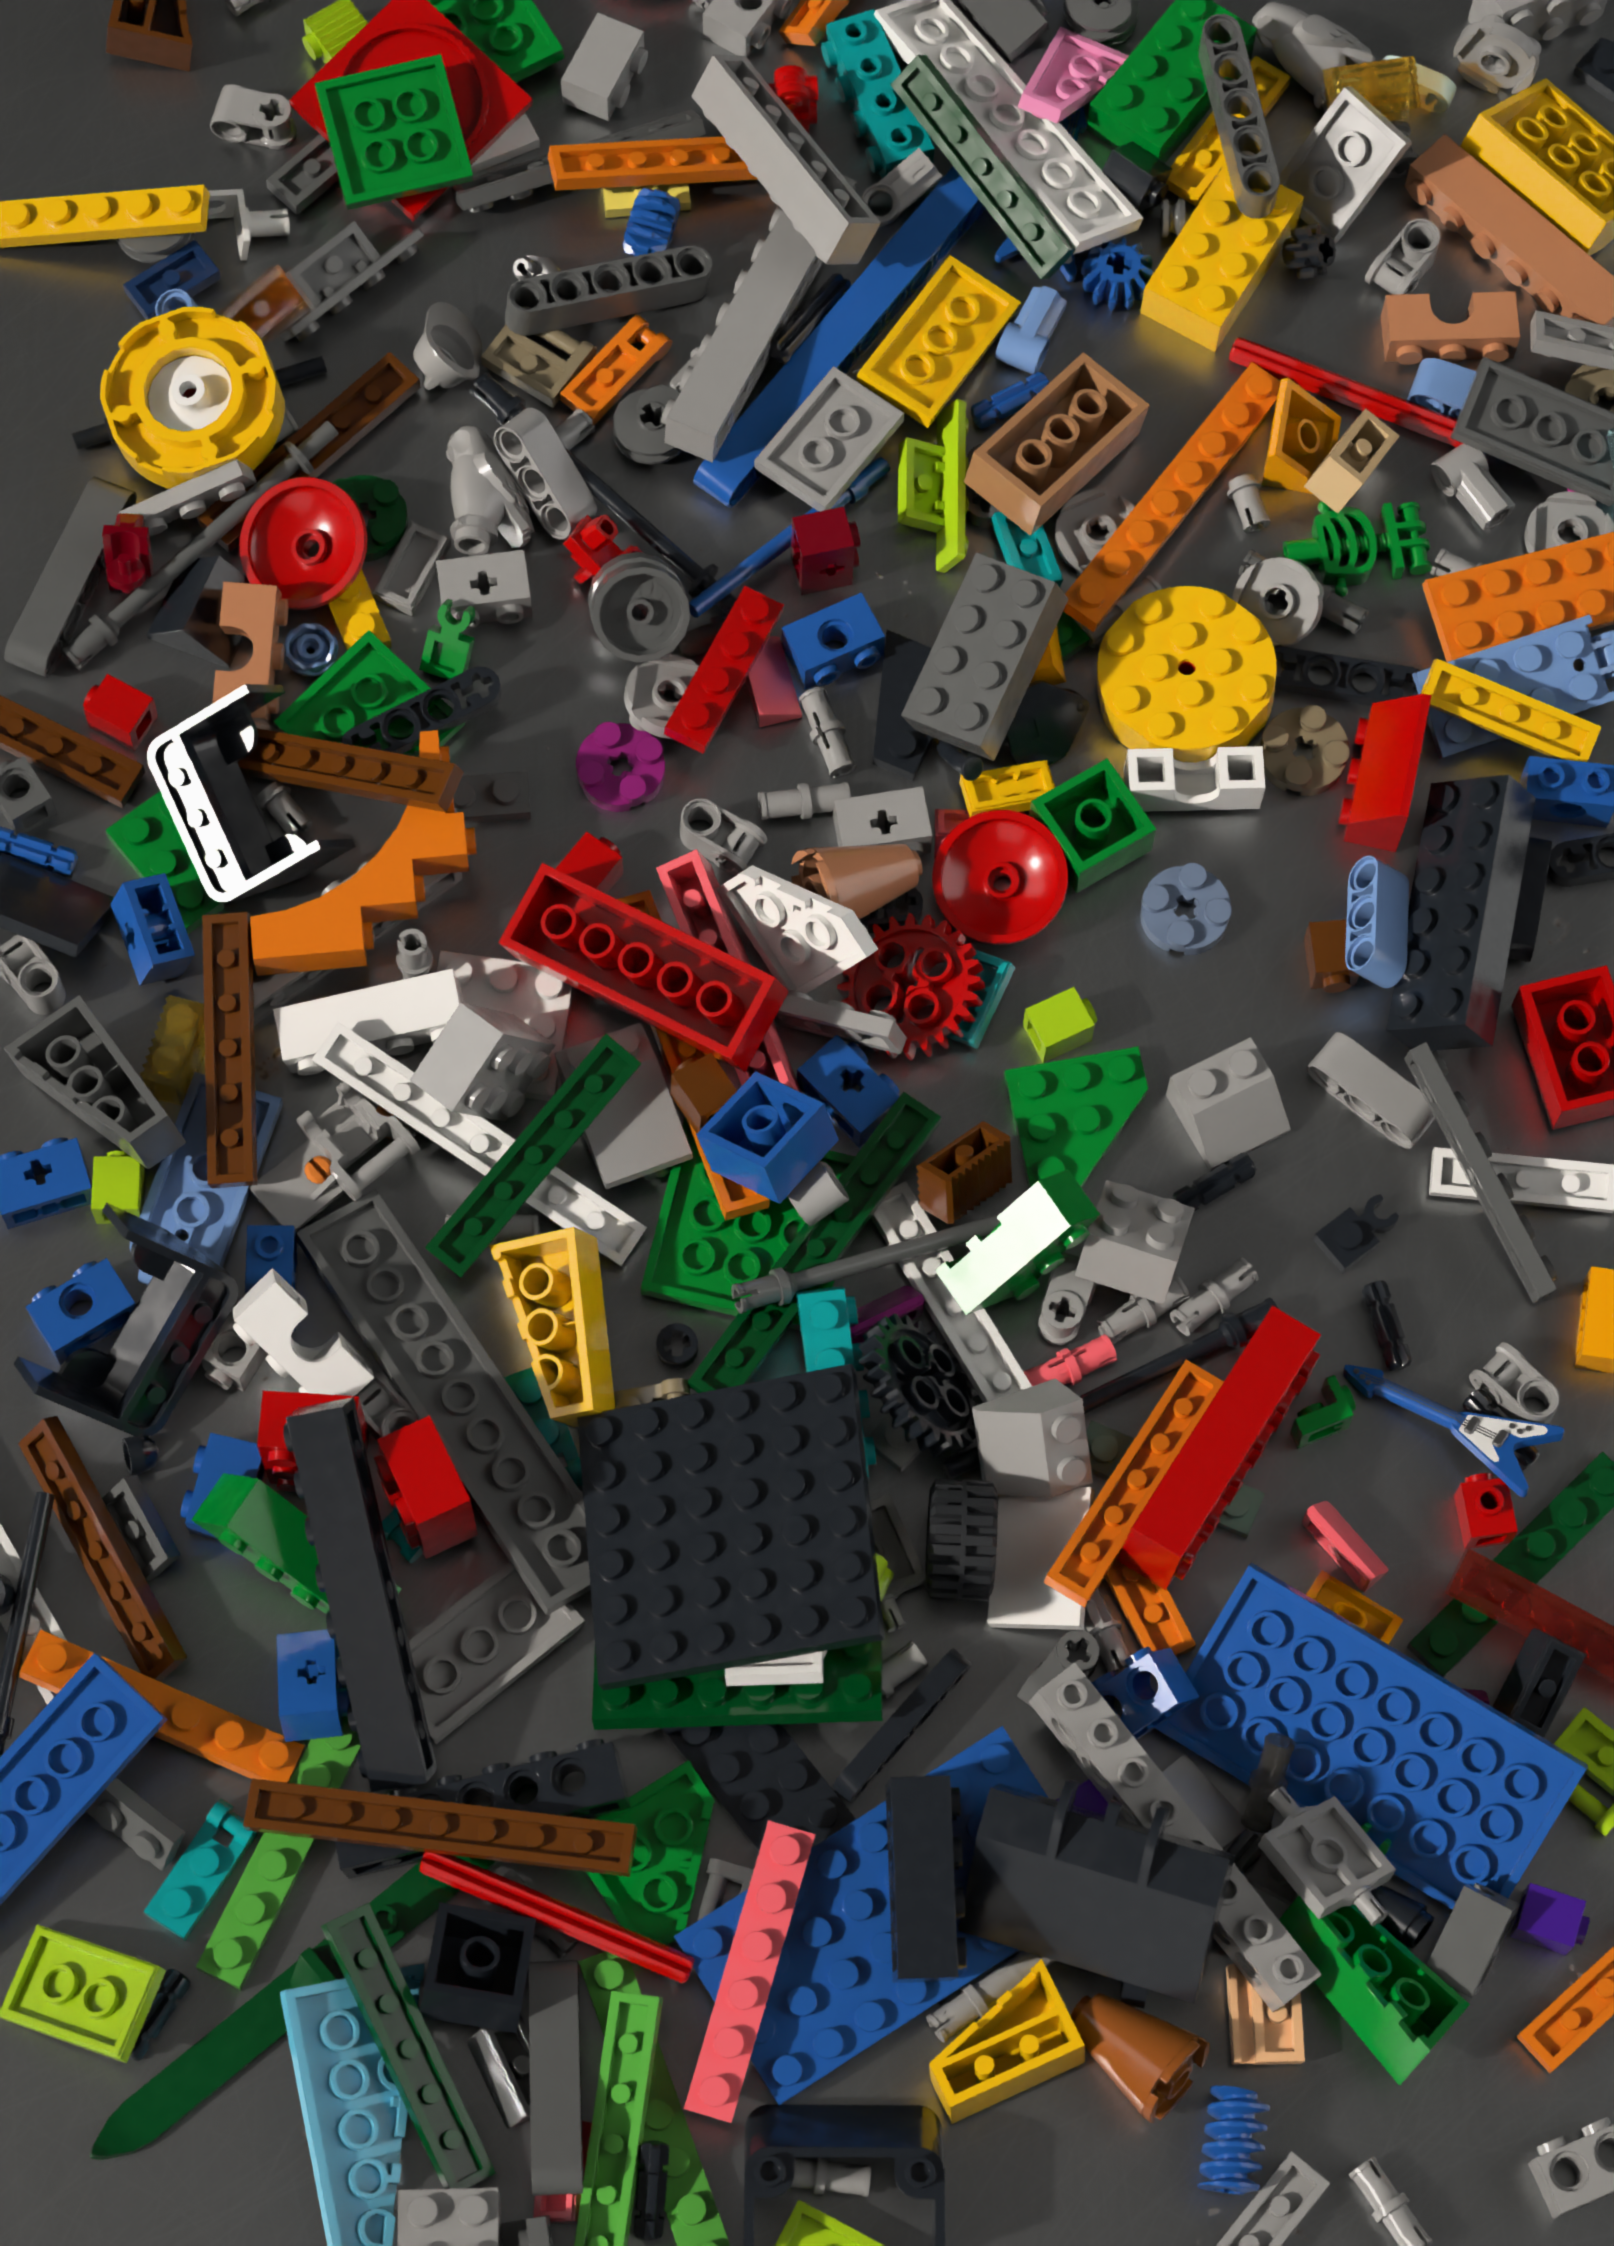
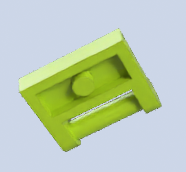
(1593, 1744)

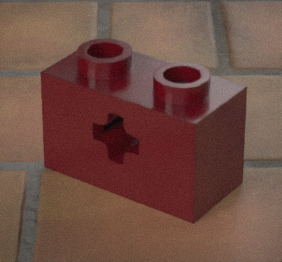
(824, 550)

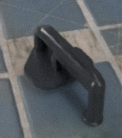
(1039, 732)

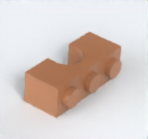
(1415, 333)
(256, 614)

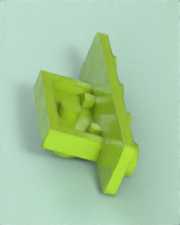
(934, 486)

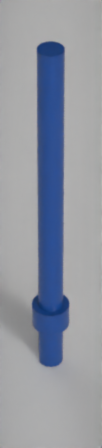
(780, 544)

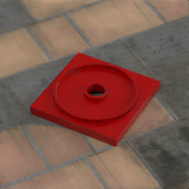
(411, 30)

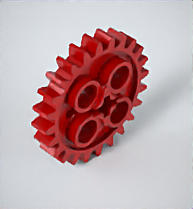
(949, 992)

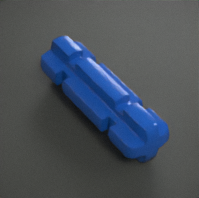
(1007, 400)
(38, 851)

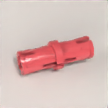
(1074, 1364)

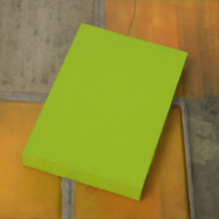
(82, 1993)

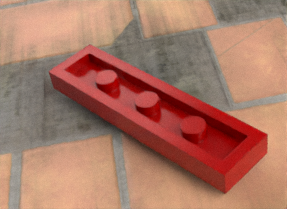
(723, 669)

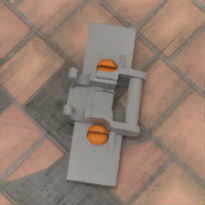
(338, 1137)

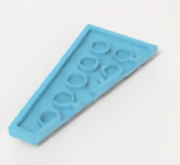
(348, 2110)

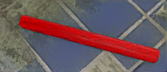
(1345, 390)
(558, 1915)

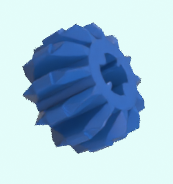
(651, 222)
(1101, 277)

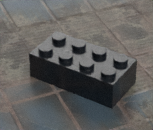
(922, 1879)

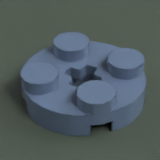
(1194, 886)

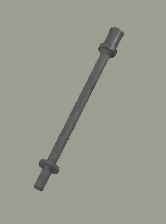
(105, 628)
(782, 1285)

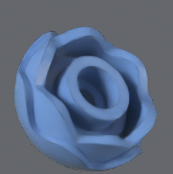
(310, 637)

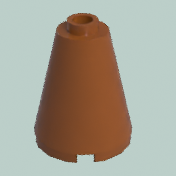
(1140, 2052)

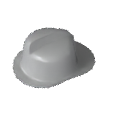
(448, 348)

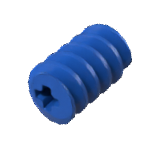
(1234, 2140)

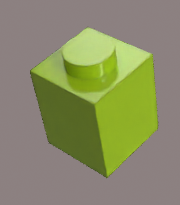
(1060, 1024)
(117, 1181)

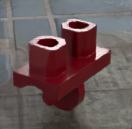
(127, 552)

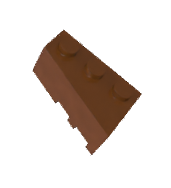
(151, 32)

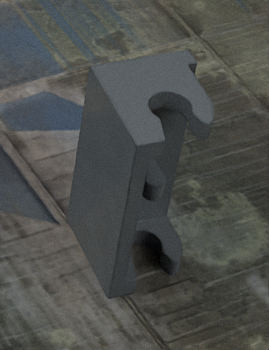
(1472, 1938)

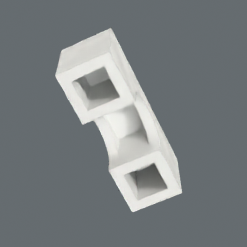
(1224, 782)
(268, 1318)

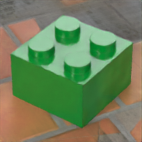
(1095, 823)

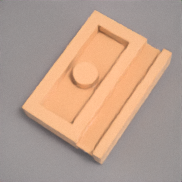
(1256, 2031)

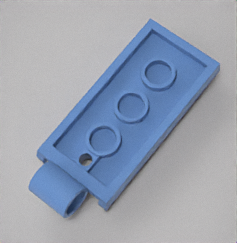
(1536, 667)
(180, 1191)

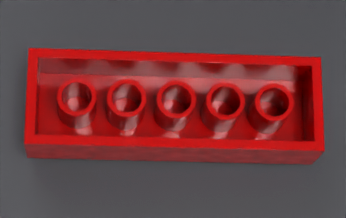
(644, 967)
(1221, 1450)

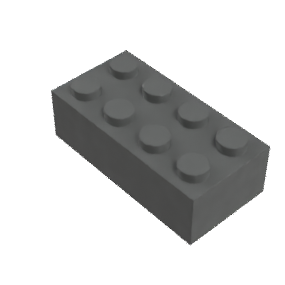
(985, 656)

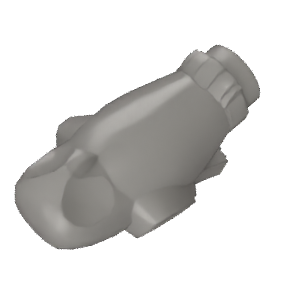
(1307, 45)
(484, 495)

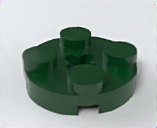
(384, 501)

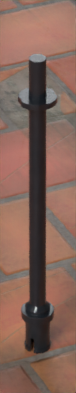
(507, 406)
(1232, 1331)

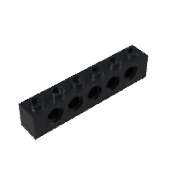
(601, 1794)

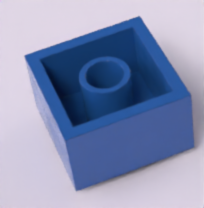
(767, 1137)

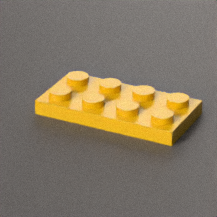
(938, 341)

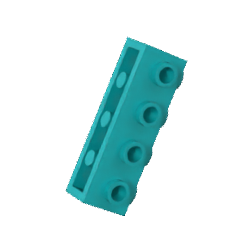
(864, 72)
(827, 1341)

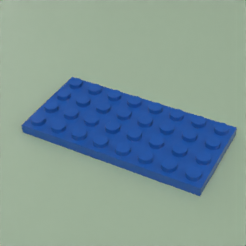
(1384, 1735)
(836, 1962)

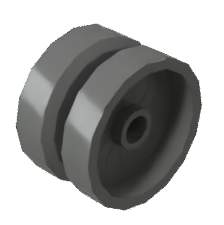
(626, 629)

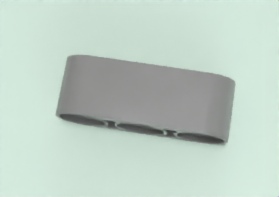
(544, 472)
(1371, 1090)

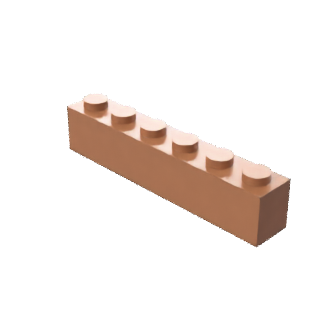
(1511, 234)

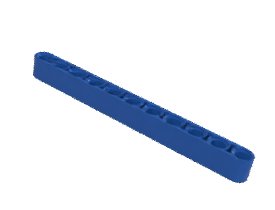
(844, 332)

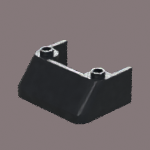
(215, 807)
(159, 1344)
(787, 2131)

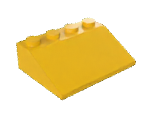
(1552, 160)

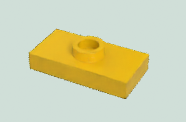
(1007, 787)

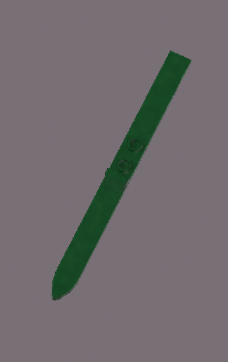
(261, 2019)

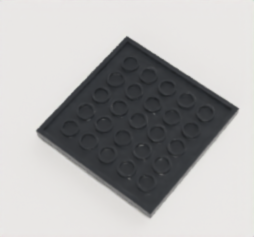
(729, 1528)

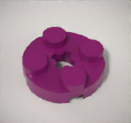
(631, 788)

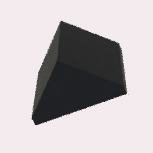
(192, 612)

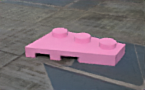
(1069, 76)

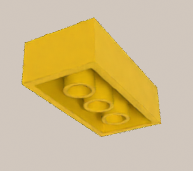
(1217, 263)

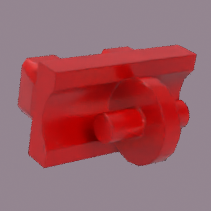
(594, 545)

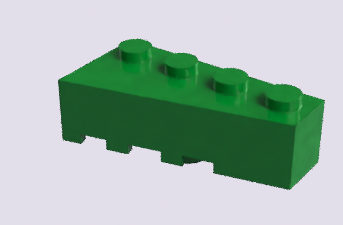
(267, 1532)
(1376, 1985)

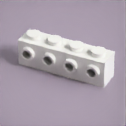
(386, 1015)

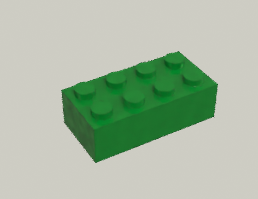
(1161, 84)

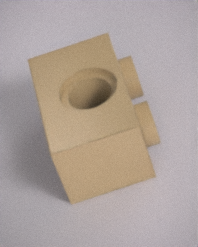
(1351, 461)

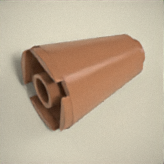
(858, 875)

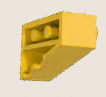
(1008, 2049)

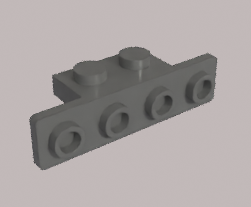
(338, 269)

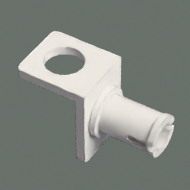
(247, 222)

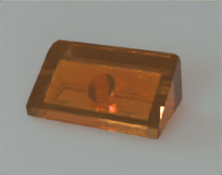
(264, 302)

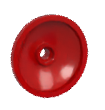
(284, 528)
(993, 847)

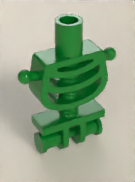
(1327, 546)

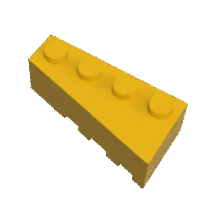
(562, 1318)

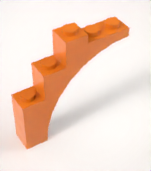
(338, 925)

